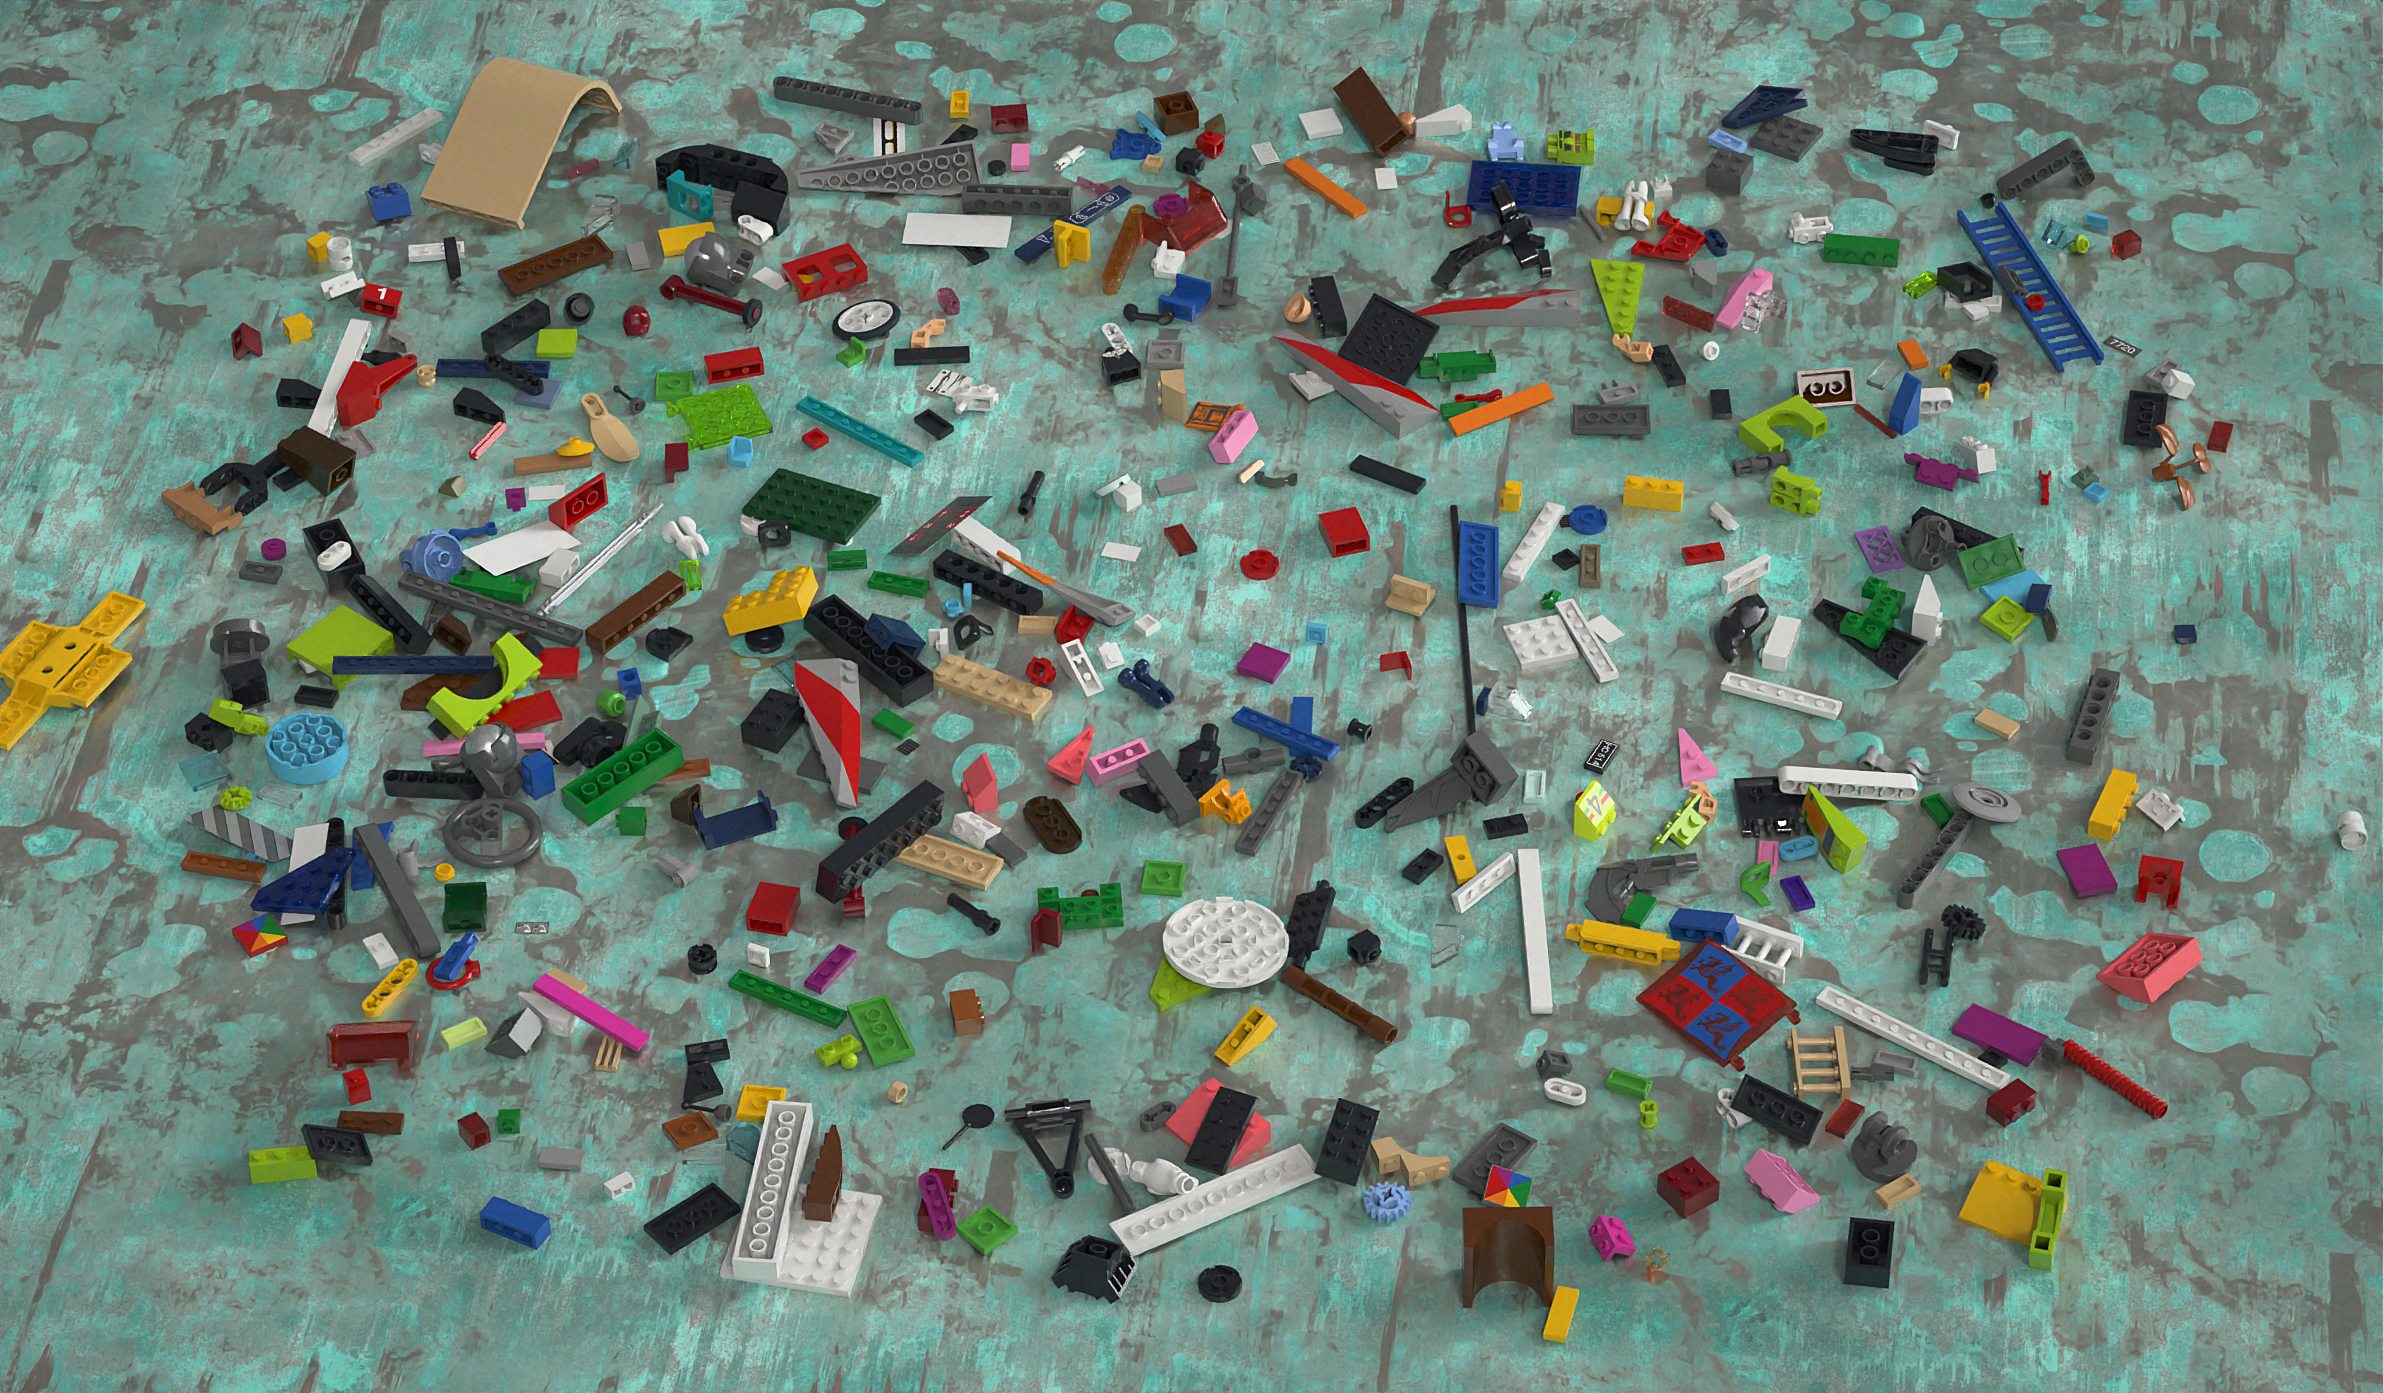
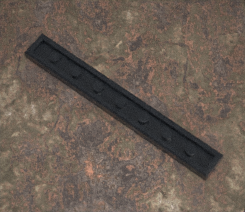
(486, 686)

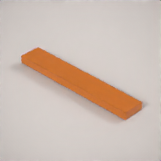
(1325, 187)
(1500, 409)

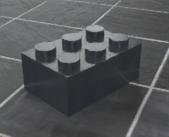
(773, 721)
(1869, 1252)

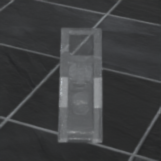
(600, 214)

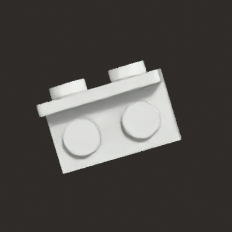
(1167, 262)
(341, 285)
(2160, 809)
(973, 829)

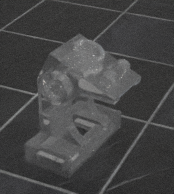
(1762, 305)

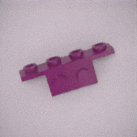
(1937, 474)

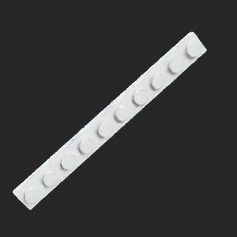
(1913, 1039)

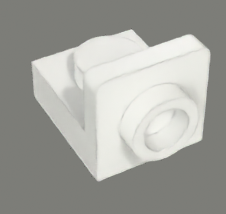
(940, 639)

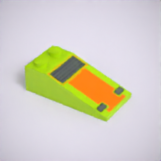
(1835, 833)

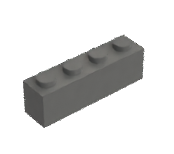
(1168, 787)

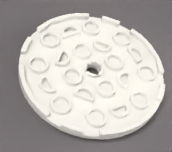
(1196, 934)

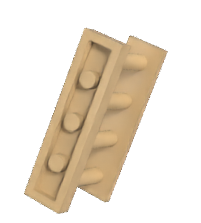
(1837, 1056)

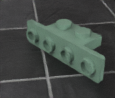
(641, 721)

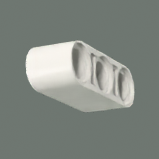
(1936, 400)

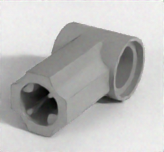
(681, 873)

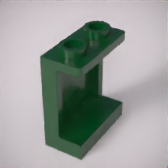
(465, 907)

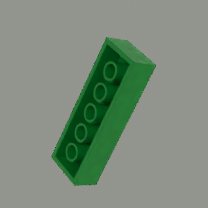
(622, 776)

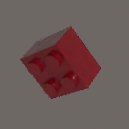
(1688, 1187)

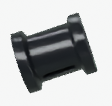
(1355, 725)

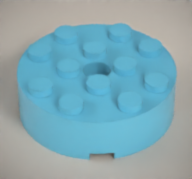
(307, 748)

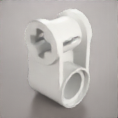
(754, 230)
(1733, 1117)

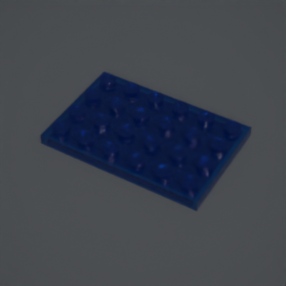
(1534, 187)

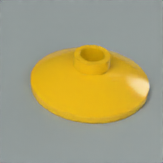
(575, 447)

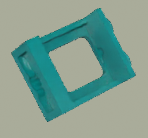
(677, 192)

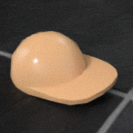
(1297, 309)

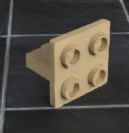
(1409, 595)

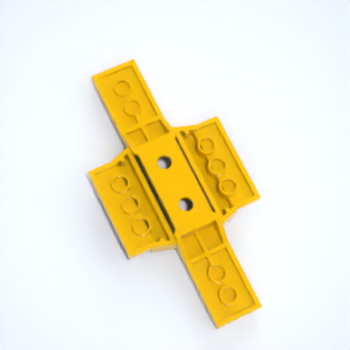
(43, 648)

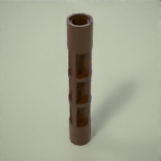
(1338, 1004)

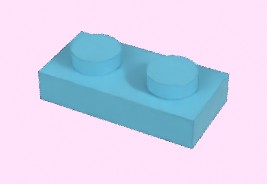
(1146, 123)

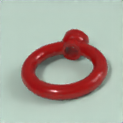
(472, 970)

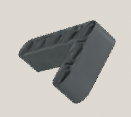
(2045, 166)

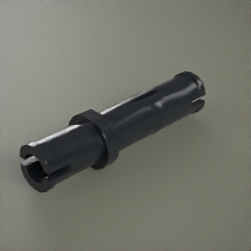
(1029, 497)

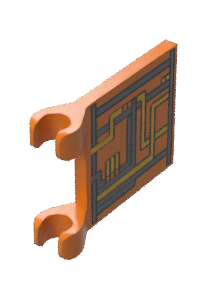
(1210, 415)

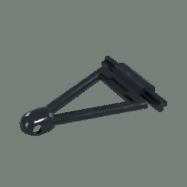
(1046, 1115)

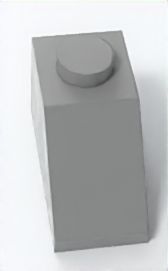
(1705, 277)

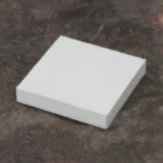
(1320, 123)

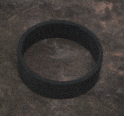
(452, 257)

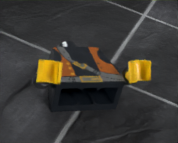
(1974, 364)

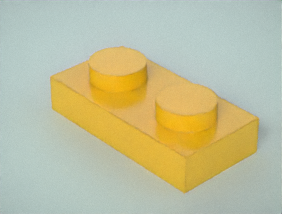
(959, 104)

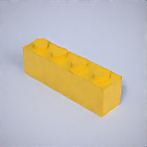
(2113, 804)

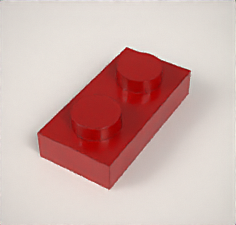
(1703, 554)

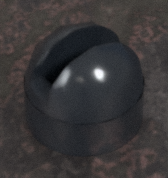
(1988, 200)

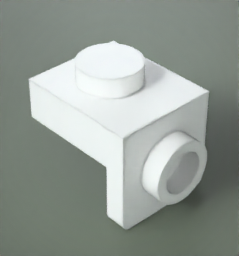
(1110, 656)

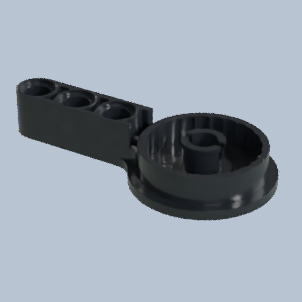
(1506, 212)

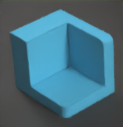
(740, 451)

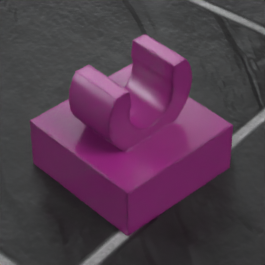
(515, 498)

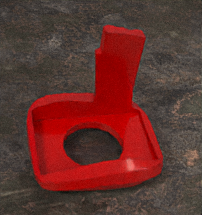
(1461, 209)

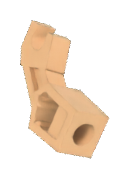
(920, 337)
(1636, 350)
(1707, 804)

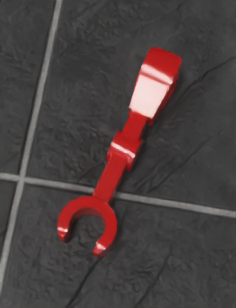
(1490, 397)
(2045, 479)

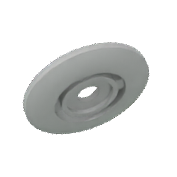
(2002, 806)

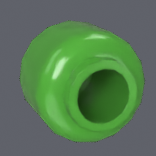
(610, 703)

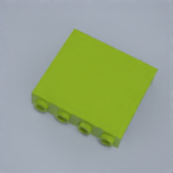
(340, 634)

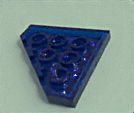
(307, 887)

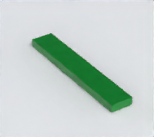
(787, 999)

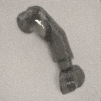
(1269, 482)

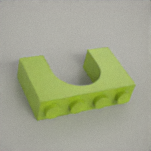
(1795, 412)
(2051, 1210)

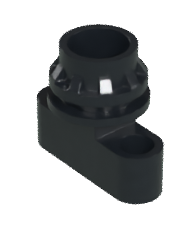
(585, 744)

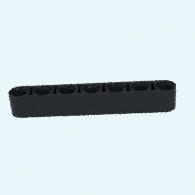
(337, 907)

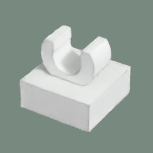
(1660, 188)

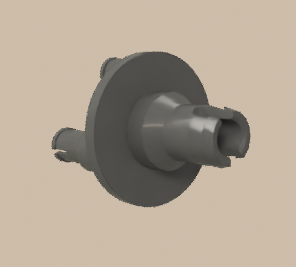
(1931, 542)

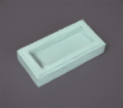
(1534, 786)

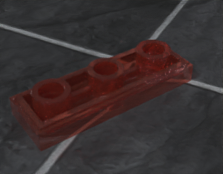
(1688, 314)

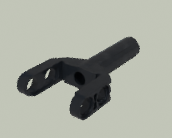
(251, 476)

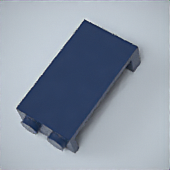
(735, 824)

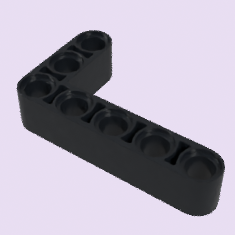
(433, 784)

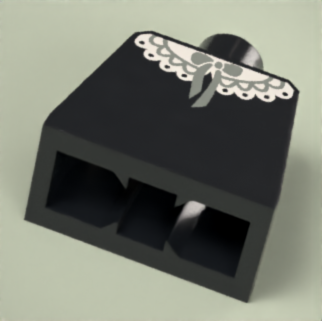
(1119, 366)

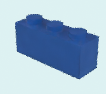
(1699, 924)
(515, 1222)

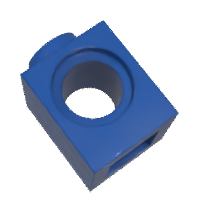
(629, 683)

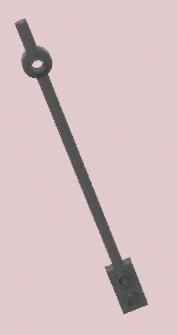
(1228, 284)

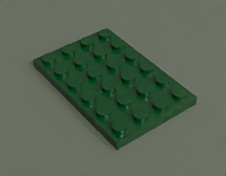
(812, 506)

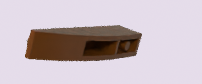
(826, 1180)

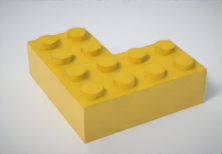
(782, 602)

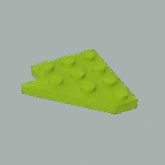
(1172, 987)

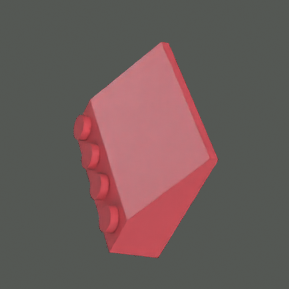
(2152, 965)
(1191, 1114)

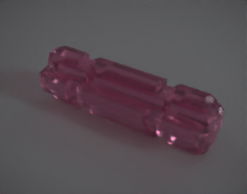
(582, 168)

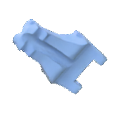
(1505, 143)

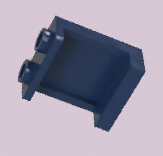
(888, 630)

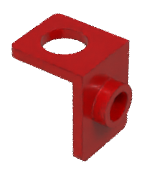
(1396, 661)

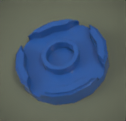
(1588, 520)

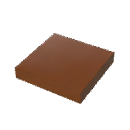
(689, 1130)

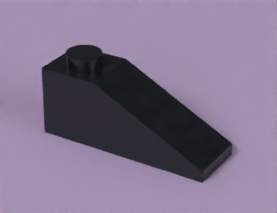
(297, 394)
(477, 406)

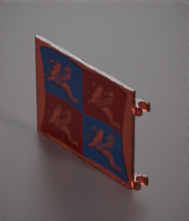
(1717, 1003)

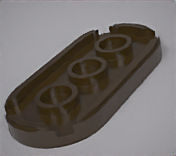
(1052, 825)

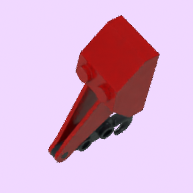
(363, 386)

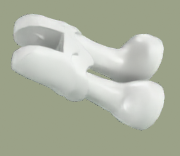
(1640, 200)
(686, 537)

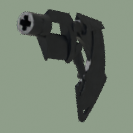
(1459, 257)
(1188, 766)

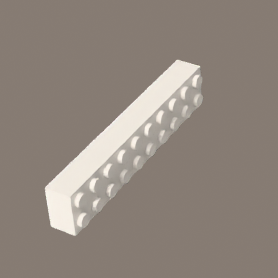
(772, 1191)

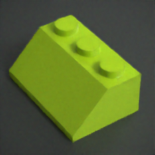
(281, 1164)

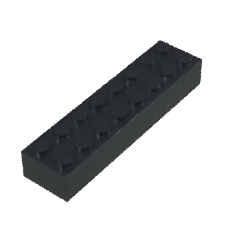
(891, 671)
(879, 842)

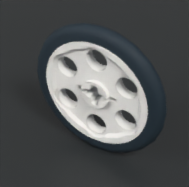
(856, 319)

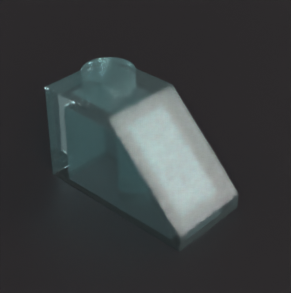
(2058, 235)
(744, 1142)

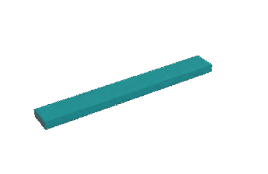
(860, 431)

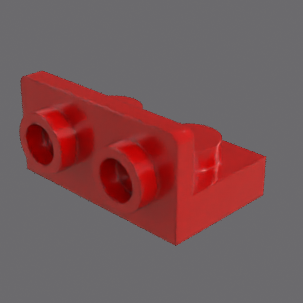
(1073, 626)

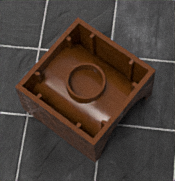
(1507, 1247)

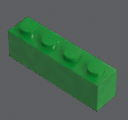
(1861, 250)

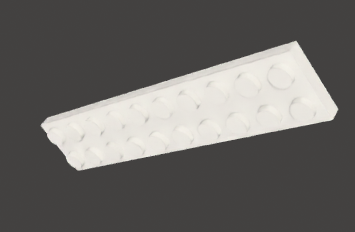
(1214, 1200)

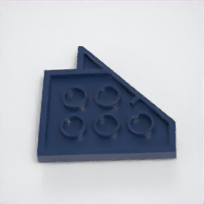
(1764, 104)

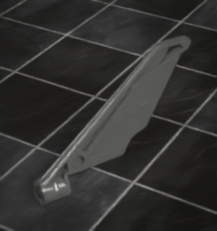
(1430, 800)

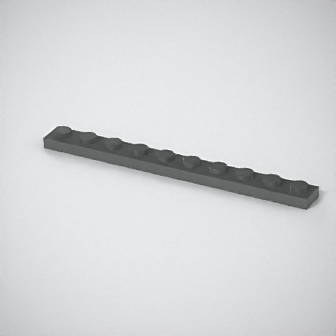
(490, 608)

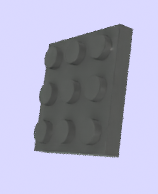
(1786, 137)

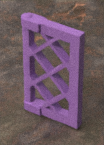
(1872, 534)

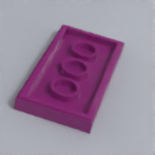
(2003, 1034)

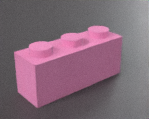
(1233, 436)
(1116, 762)

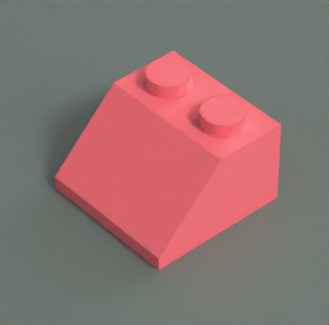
(980, 785)

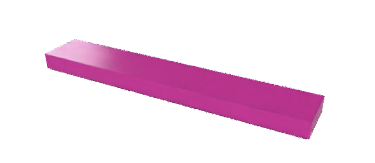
(591, 1012)

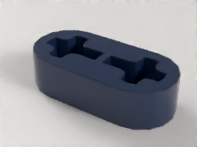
(1716, 243)

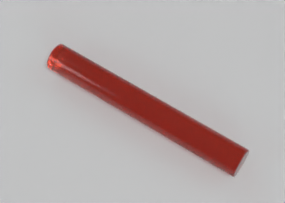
(1875, 421)

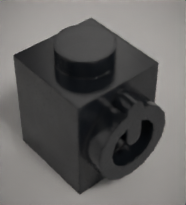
(1190, 161)
(1364, 947)

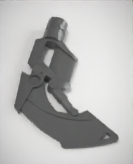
(1608, 906)

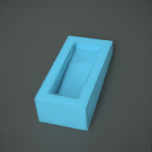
(2096, 220)

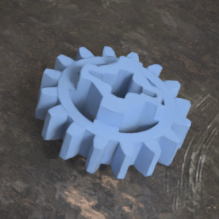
(1387, 1201)

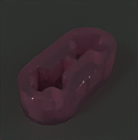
(949, 305)

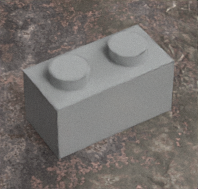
(402, 340)

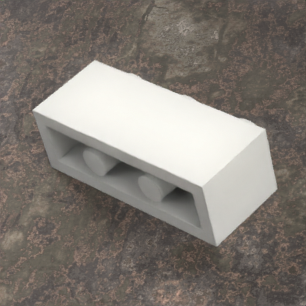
(1780, 643)

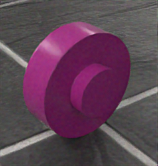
(273, 549)

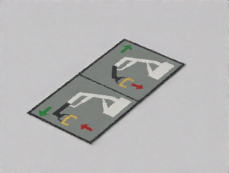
(532, 927)

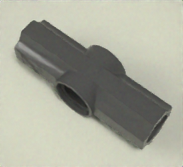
(1253, 760)

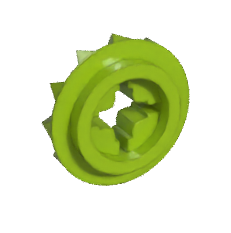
(235, 803)

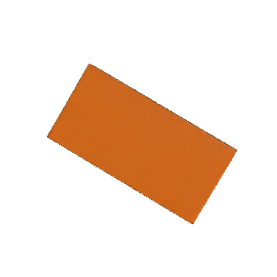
(1912, 354)

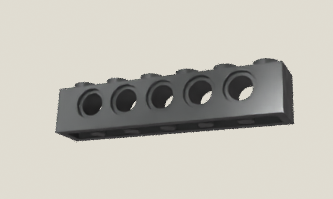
(1017, 199)
(2093, 716)

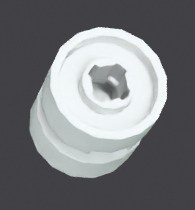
(339, 253)
(2351, 830)

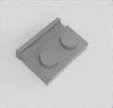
(357, 441)

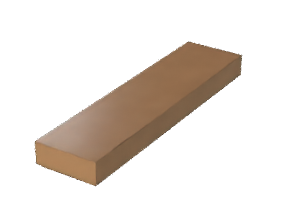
(550, 463)

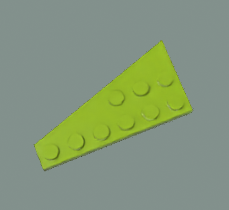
(1619, 291)

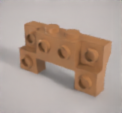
(198, 512)

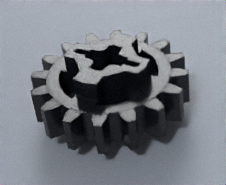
(1963, 922)

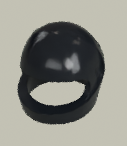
(578, 309)

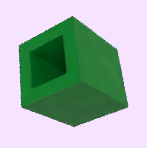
(632, 821)

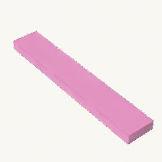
(453, 746)

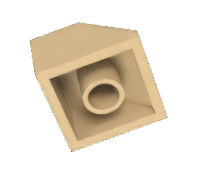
(1173, 394)

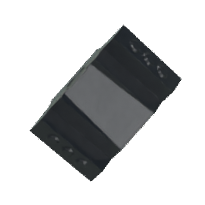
(1096, 1268)

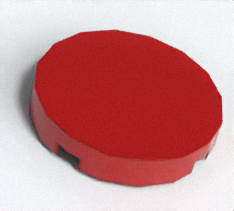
(1259, 565)

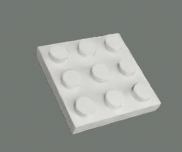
(1540, 642)

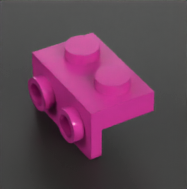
(1611, 1237)

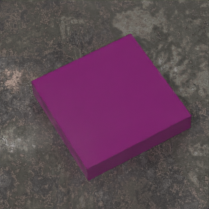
(1263, 662)

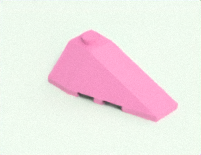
(1733, 306)

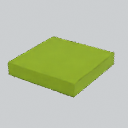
(557, 343)
(2007, 618)

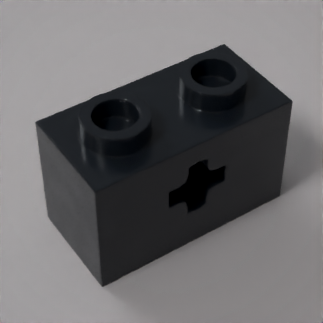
(208, 733)

